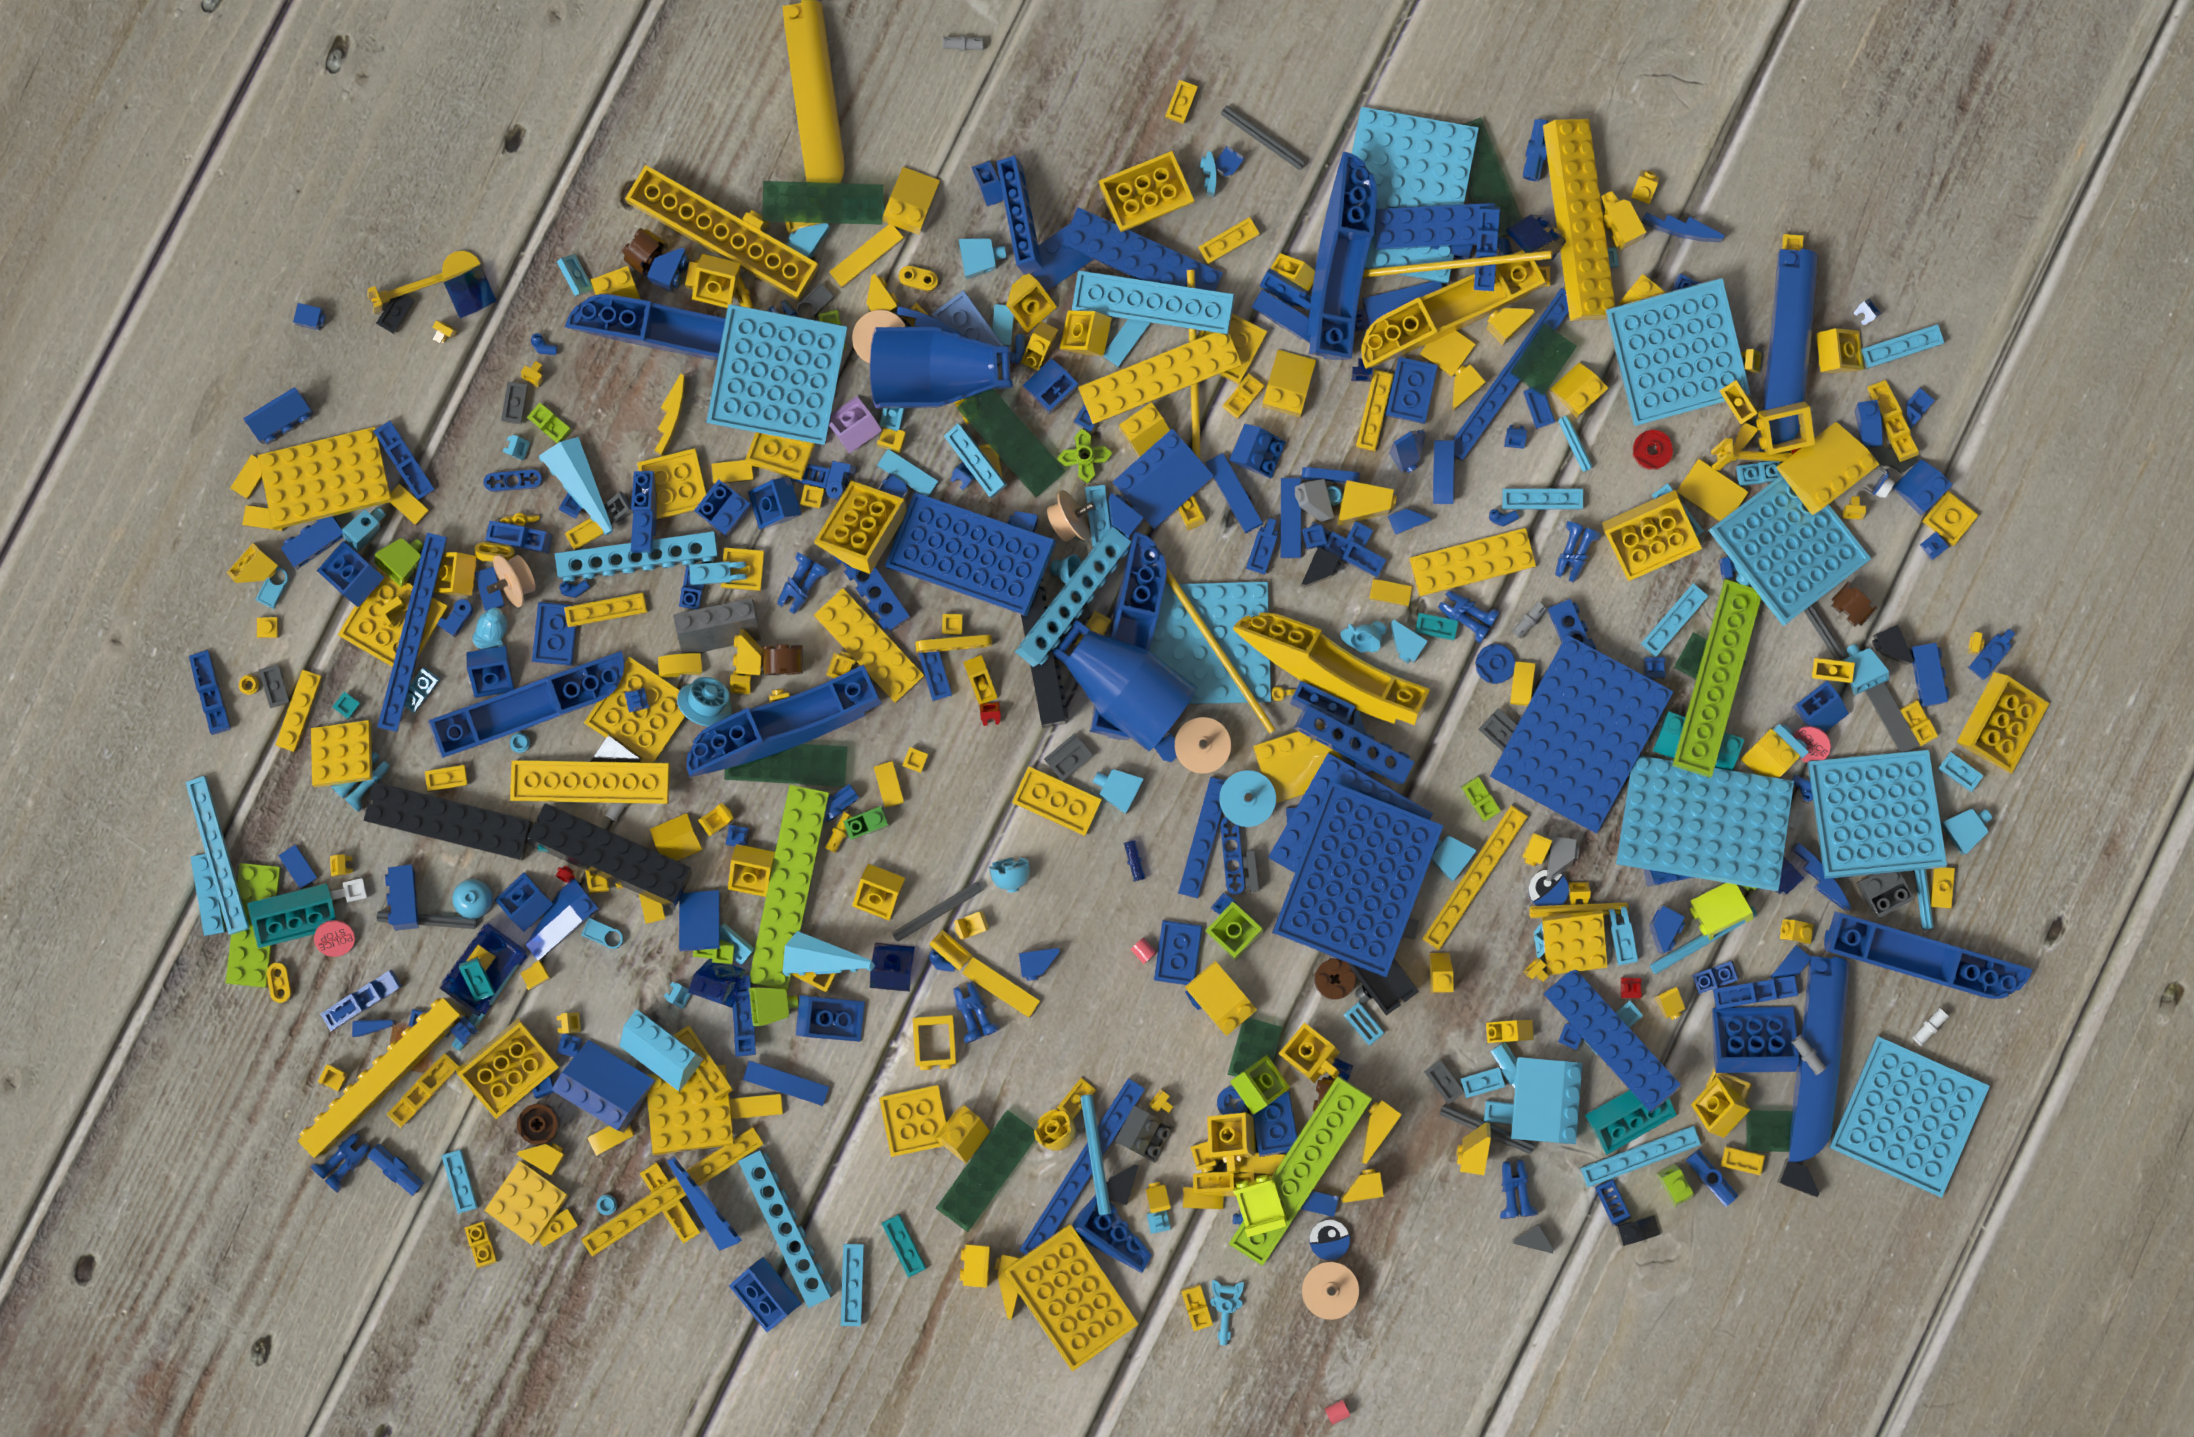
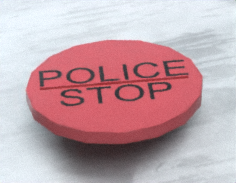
(1817, 743)
(334, 938)

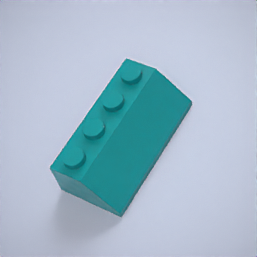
(1669, 737)
(290, 915)
(1625, 1120)

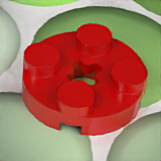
(1642, 455)

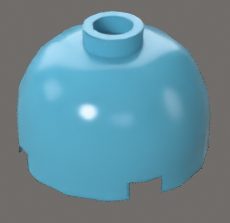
(1010, 874)
(472, 898)

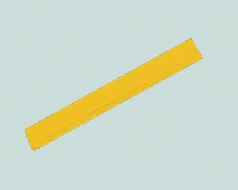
(1475, 877)

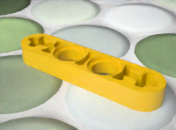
(955, 643)

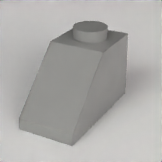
(1314, 499)
(1561, 856)

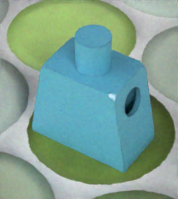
(979, 256)
(359, 535)
(1867, 670)
(1118, 788)
(1967, 829)
(1451, 856)

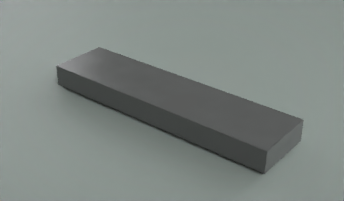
(1892, 718)

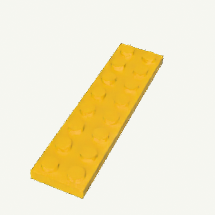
(1159, 376)
(590, 782)

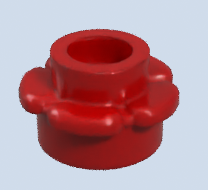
(565, 874)

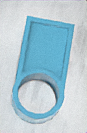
(270, 593)
(597, 932)

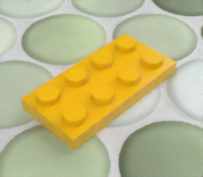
(1056, 801)

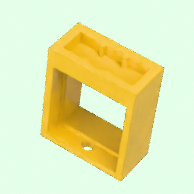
(1806, 427)
(935, 1020)

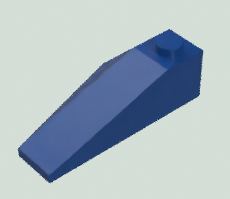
(1407, 450)
(569, 911)
(1111, 1236)

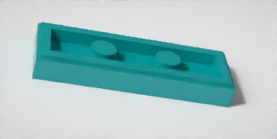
(903, 1245)

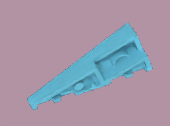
(571, 467)
(813, 955)

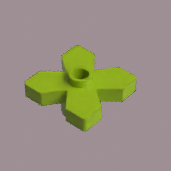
(1083, 446)

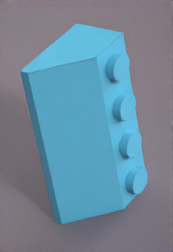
(659, 1050)

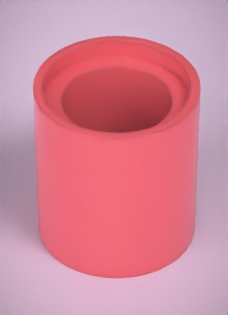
(1143, 950)
(1337, 1412)

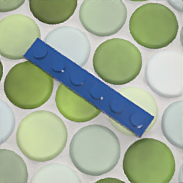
(1202, 840)

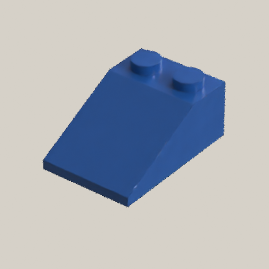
(350, 574)
(830, 1018)

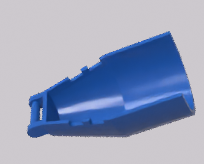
(932, 367)
(1127, 684)

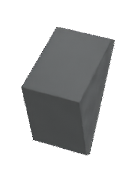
(618, 508)
(1534, 1239)

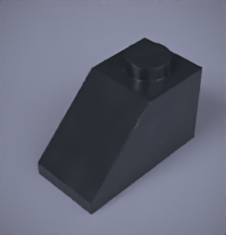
(1321, 567)
(1892, 645)
(1797, 1177)
(1121, 1184)
(1637, 1230)

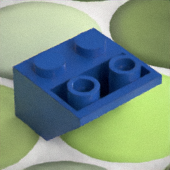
(667, 269)
(1051, 386)
(1257, 450)
(723, 508)
(1123, 517)
(1821, 707)
(1664, 928)

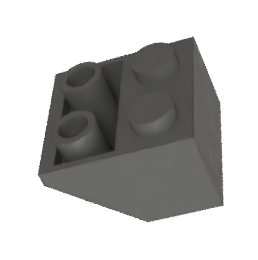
(1885, 892)
(1144, 1134)

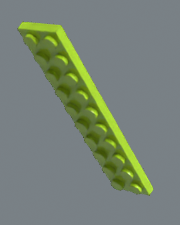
(1717, 679)
(788, 883)
(1307, 1161)

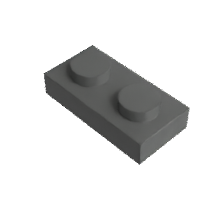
(514, 403)
(274, 686)
(1251, 880)
(1444, 1082)

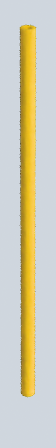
(1457, 264)
(1194, 388)
(1219, 652)

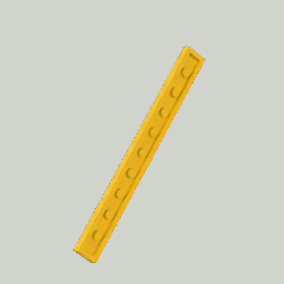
(670, 1192)

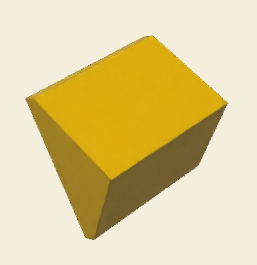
(676, 838)

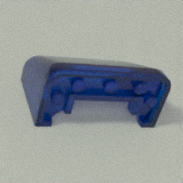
(507, 954)

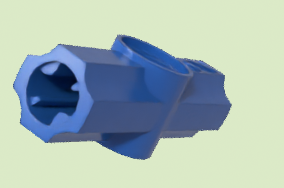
(1535, 152)
(839, 802)
(395, 1169)
(1720, 1188)

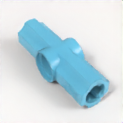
(1506, 1061)

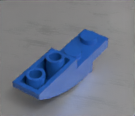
(644, 511)

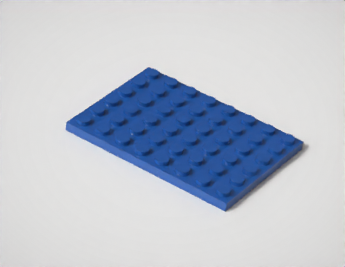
(1581, 733)
(1357, 879)

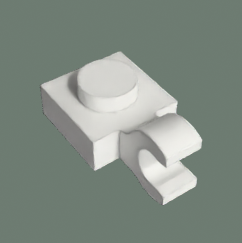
(353, 891)

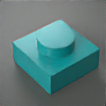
(346, 705)

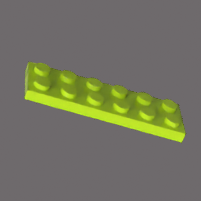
(246, 961)

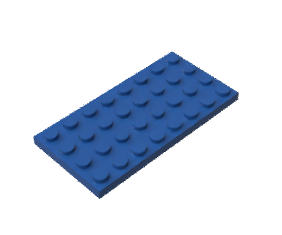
(970, 554)

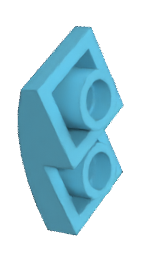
(1209, 169)
(1757, 473)
(420, 689)

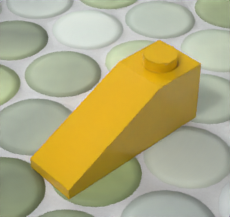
(1008, 1291)

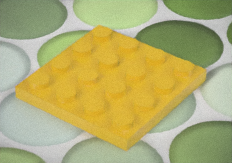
(367, 631)
(643, 730)
(688, 1117)

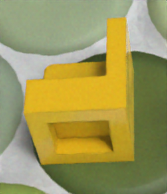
(892, 440)
(535, 975)
(333, 1077)

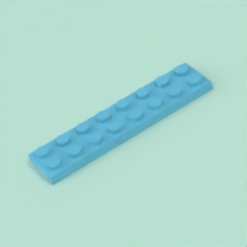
(1153, 302)

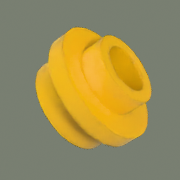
(242, 684)

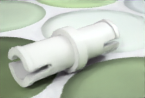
(1930, 1027)

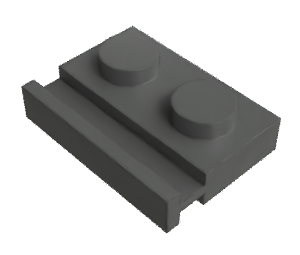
(1498, 728)
(1068, 757)

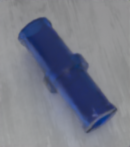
(1134, 860)

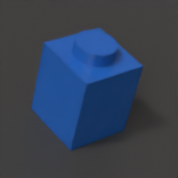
(309, 316)

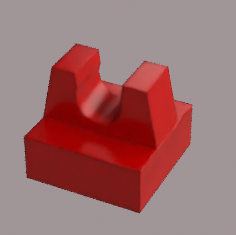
(990, 711)
(1630, 988)

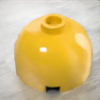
(1055, 1130)

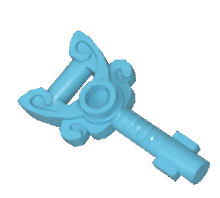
(1226, 1306)

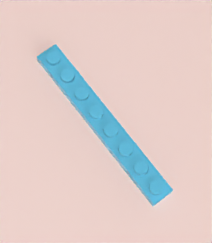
(217, 855)

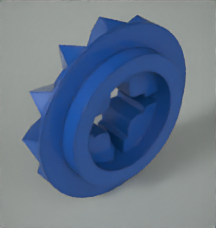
(1223, 1099)

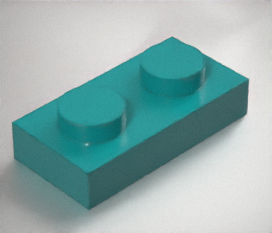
(1436, 626)
(476, 979)

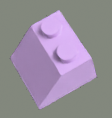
(853, 424)

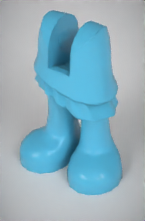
(355, 797)

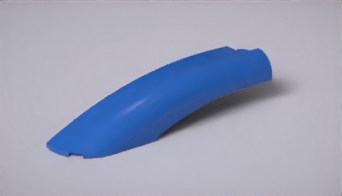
(1342, 260)
(649, 325)
(1790, 338)
(1135, 609)
(527, 705)
(782, 723)
(1923, 957)
(1824, 1031)

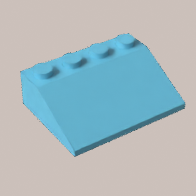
(1546, 1100)

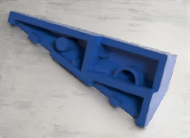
(716, 1225)

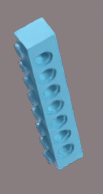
(565, 560)
(1028, 647)
(811, 1296)

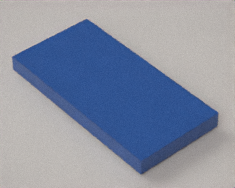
(1384, 303)

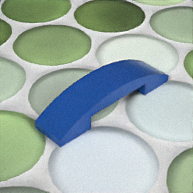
(742, 1017)

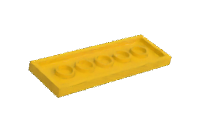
(1472, 562)
(869, 645)

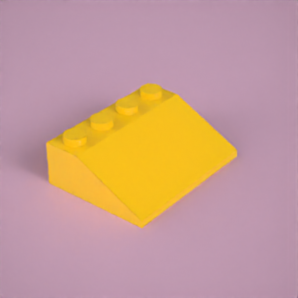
(1146, 191)
(1827, 468)
(861, 526)
(1651, 535)
(2002, 722)
(1291, 762)
(507, 1068)

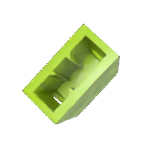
(399, 560)
(770, 1005)
(1675, 1185)

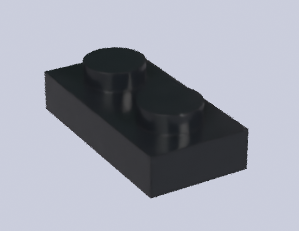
(395, 313)

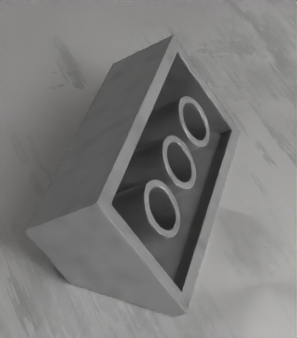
(716, 626)

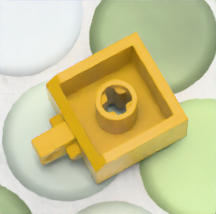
(1621, 221)
(1312, 1064)
(1242, 1142)

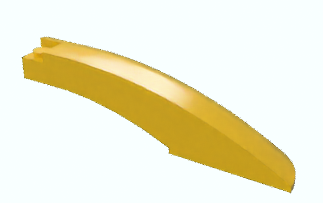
(814, 92)
(1445, 312)
(1328, 667)

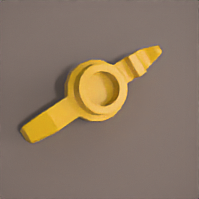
(520, 519)
(1279, 693)

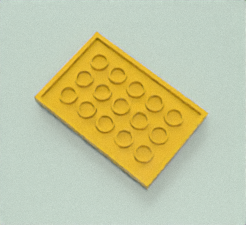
(324, 478)
(1070, 1297)

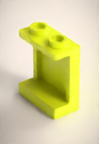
(1720, 909)
(1260, 1205)

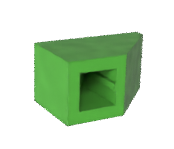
(866, 823)

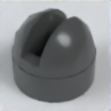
(1363, 994)

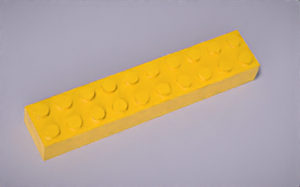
(1579, 218)
(722, 233)
(381, 1078)

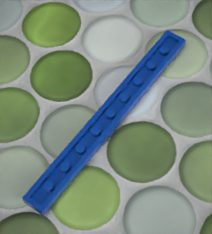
(1505, 381)
(412, 632)
(1082, 1167)

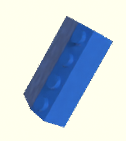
(1163, 478)
(1754, 1040)
(604, 1086)

